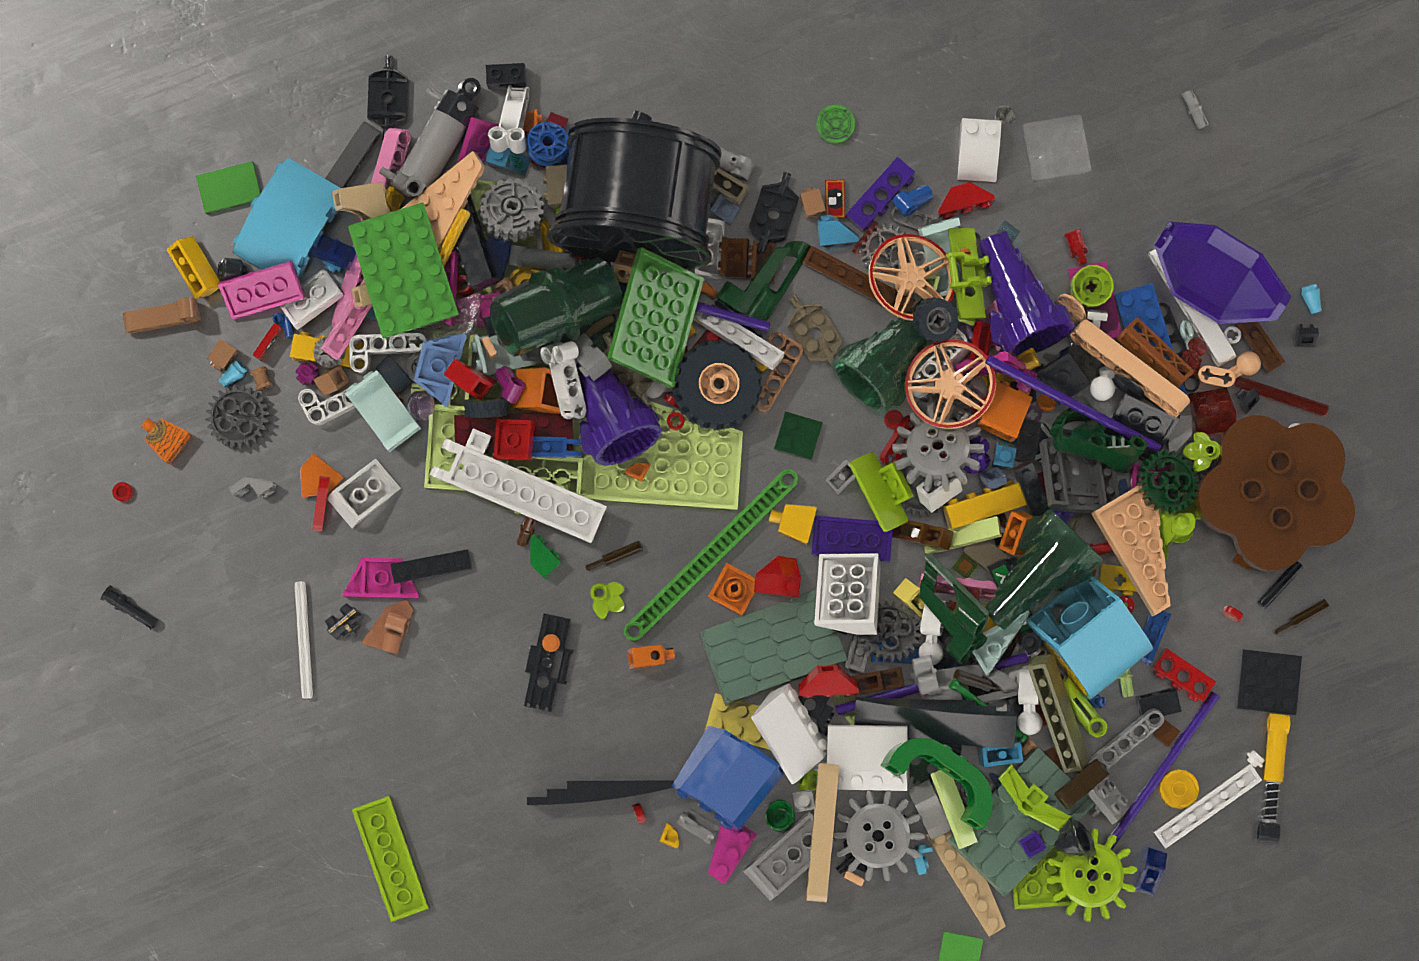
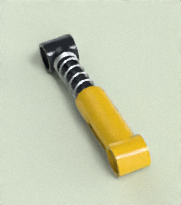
(1277, 729)

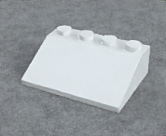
(848, 593)
(790, 732)
(860, 753)

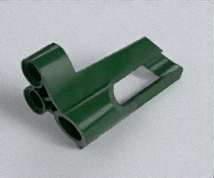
(759, 299)
(963, 622)

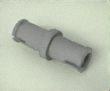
(1195, 109)

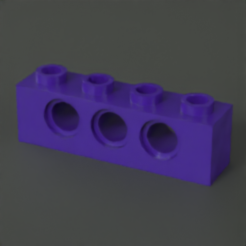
(896, 169)

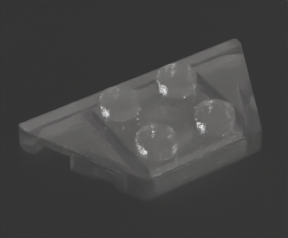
(464, 323)

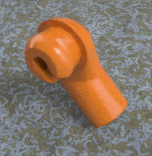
(708, 290)

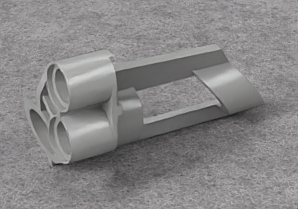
(935, 683)

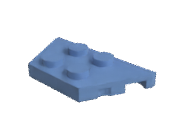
(434, 360)

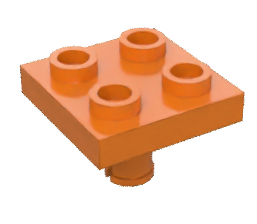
(733, 589)

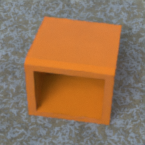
(538, 393)
(1006, 412)

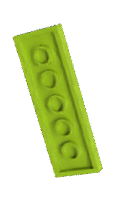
(390, 858)

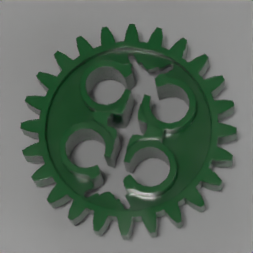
(1177, 469)

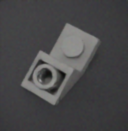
(261, 487)

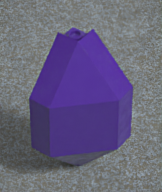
(1219, 274)

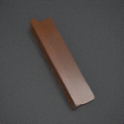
(1153, 356)

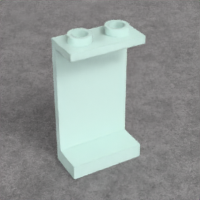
(939, 234)
(502, 358)
(382, 410)

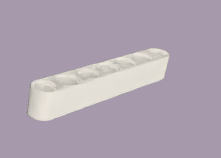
(1205, 328)

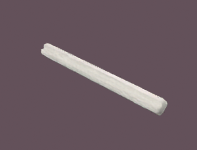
(303, 640)

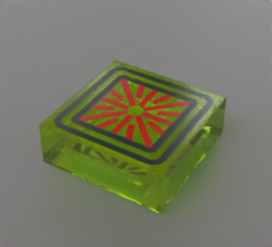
(964, 566)

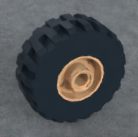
(737, 379)

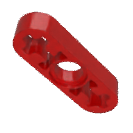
(888, 448)
(320, 503)

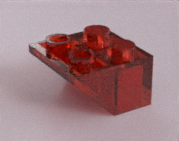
(1212, 410)

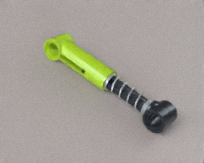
(1074, 694)

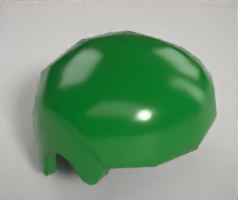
(780, 815)

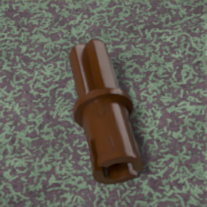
(526, 531)

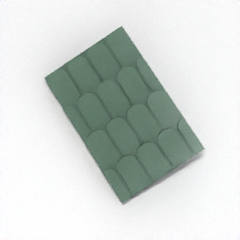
(769, 648)
(998, 852)

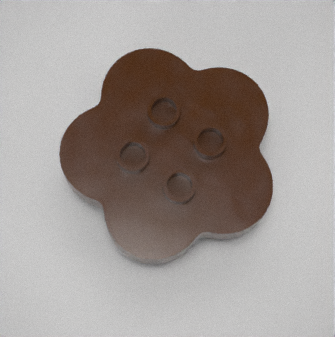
(1277, 491)

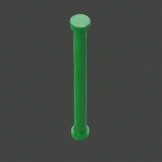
(955, 685)

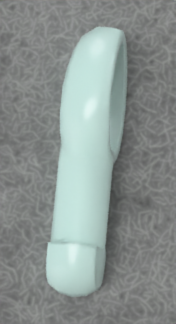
(1186, 332)

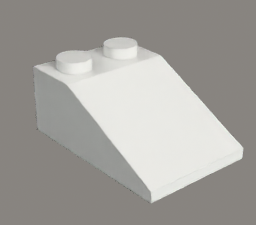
(979, 150)
(363, 493)

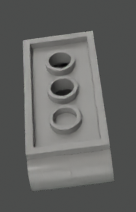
(774, 868)

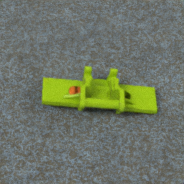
(964, 252)

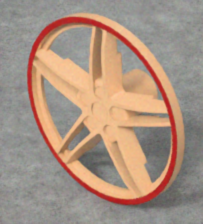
(909, 277)
(950, 384)

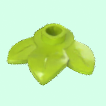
(1199, 451)
(609, 600)

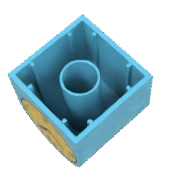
(1095, 636)

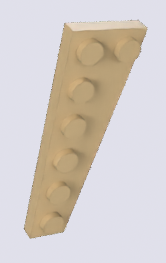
(970, 883)

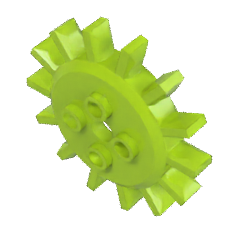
(1077, 888)

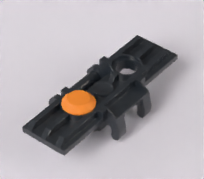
(541, 659)

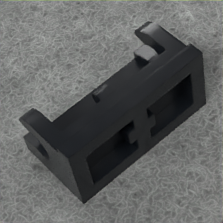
(1164, 700)

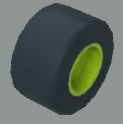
(393, 374)

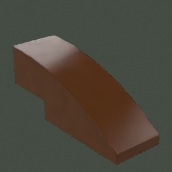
(924, 534)
(879, 681)

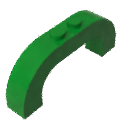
(956, 766)

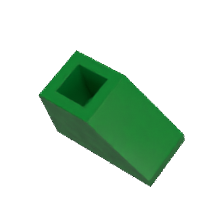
(541, 557)

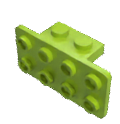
(883, 489)

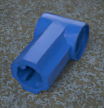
(909, 202)

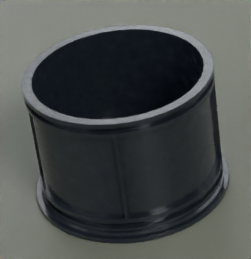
(636, 189)

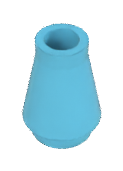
(1311, 296)
(233, 373)

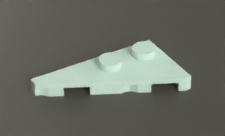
(997, 643)

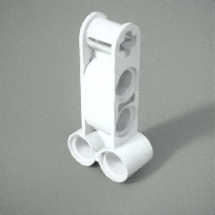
(510, 132)
(565, 377)

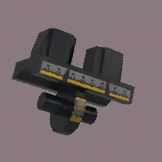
(346, 624)

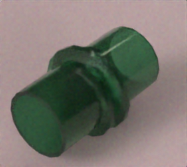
(556, 306)

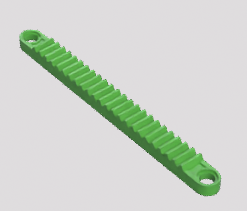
(711, 555)

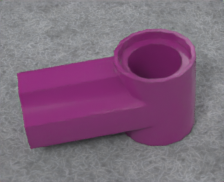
(510, 384)

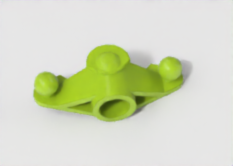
(1177, 526)

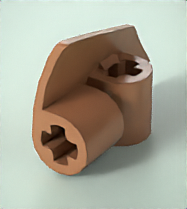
(390, 627)

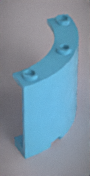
(286, 218)

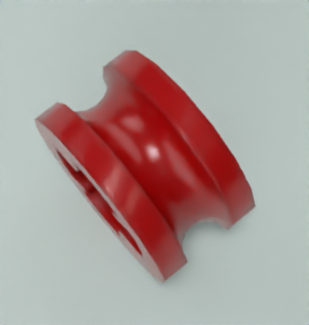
(670, 423)

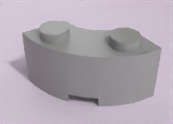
(929, 808)

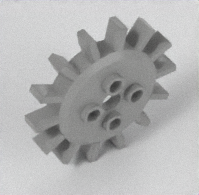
(929, 463)
(898, 834)

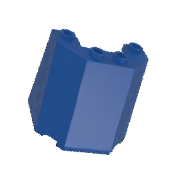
(727, 777)

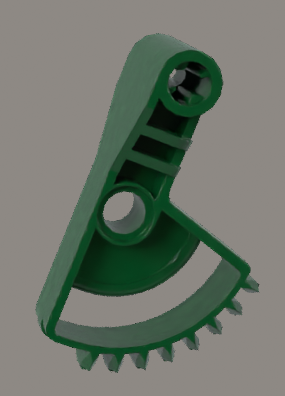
(1092, 442)

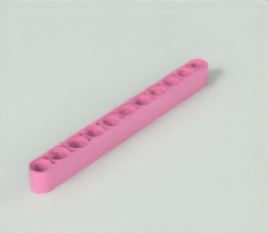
(392, 158)

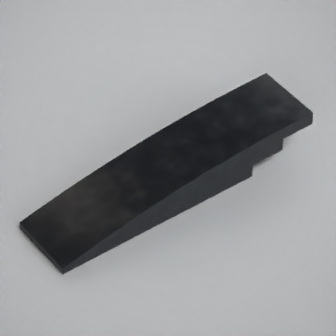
(941, 720)
(598, 791)

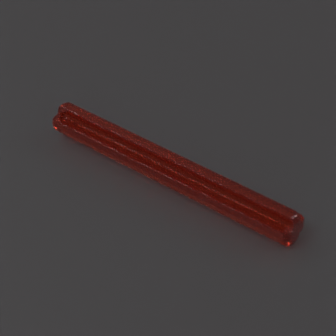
(1282, 396)

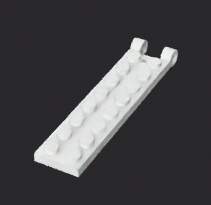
(522, 492)

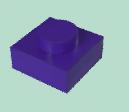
(1032, 844)

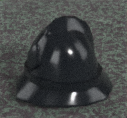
(1076, 841)

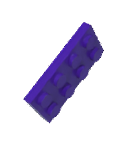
(850, 536)

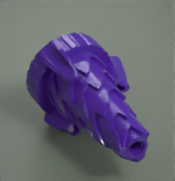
(1026, 311)
(616, 422)

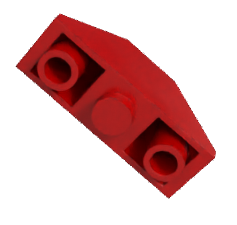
(963, 199)
(470, 379)
(827, 681)

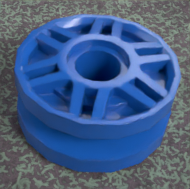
(544, 133)

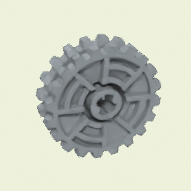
(512, 210)

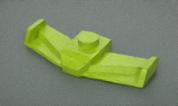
(1032, 800)

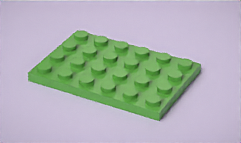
(403, 270)
(655, 317)

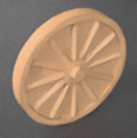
(1073, 306)

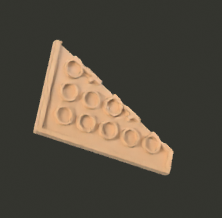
(449, 195)
(1135, 538)

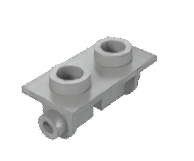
(697, 825)

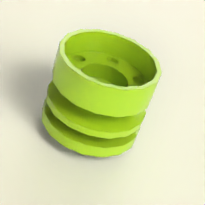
(1097, 276)

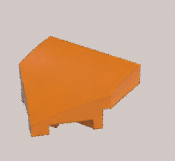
(311, 472)

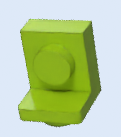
(808, 781)

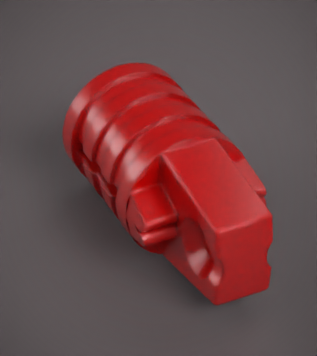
(1077, 246)

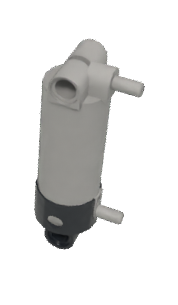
(437, 140)

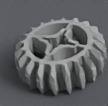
(888, 258)

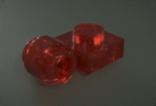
(1190, 356)

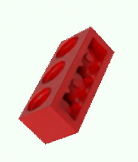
(1193, 675)

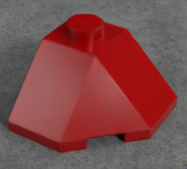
(779, 578)

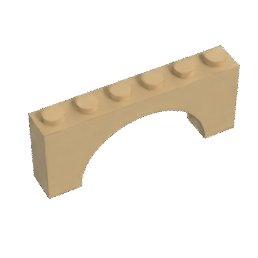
(365, 202)

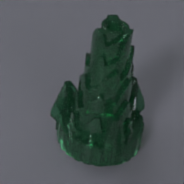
(877, 366)
(1052, 560)

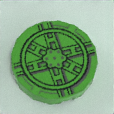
(835, 124)

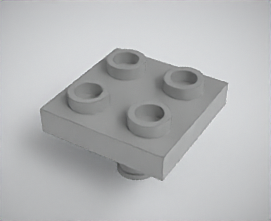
(1108, 801)

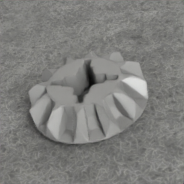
(325, 360)

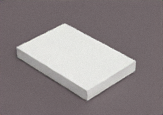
(319, 295)

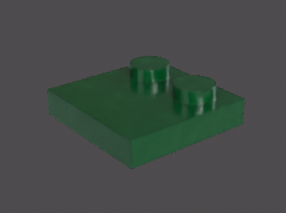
(798, 435)

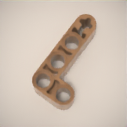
(182, 312)
(775, 374)

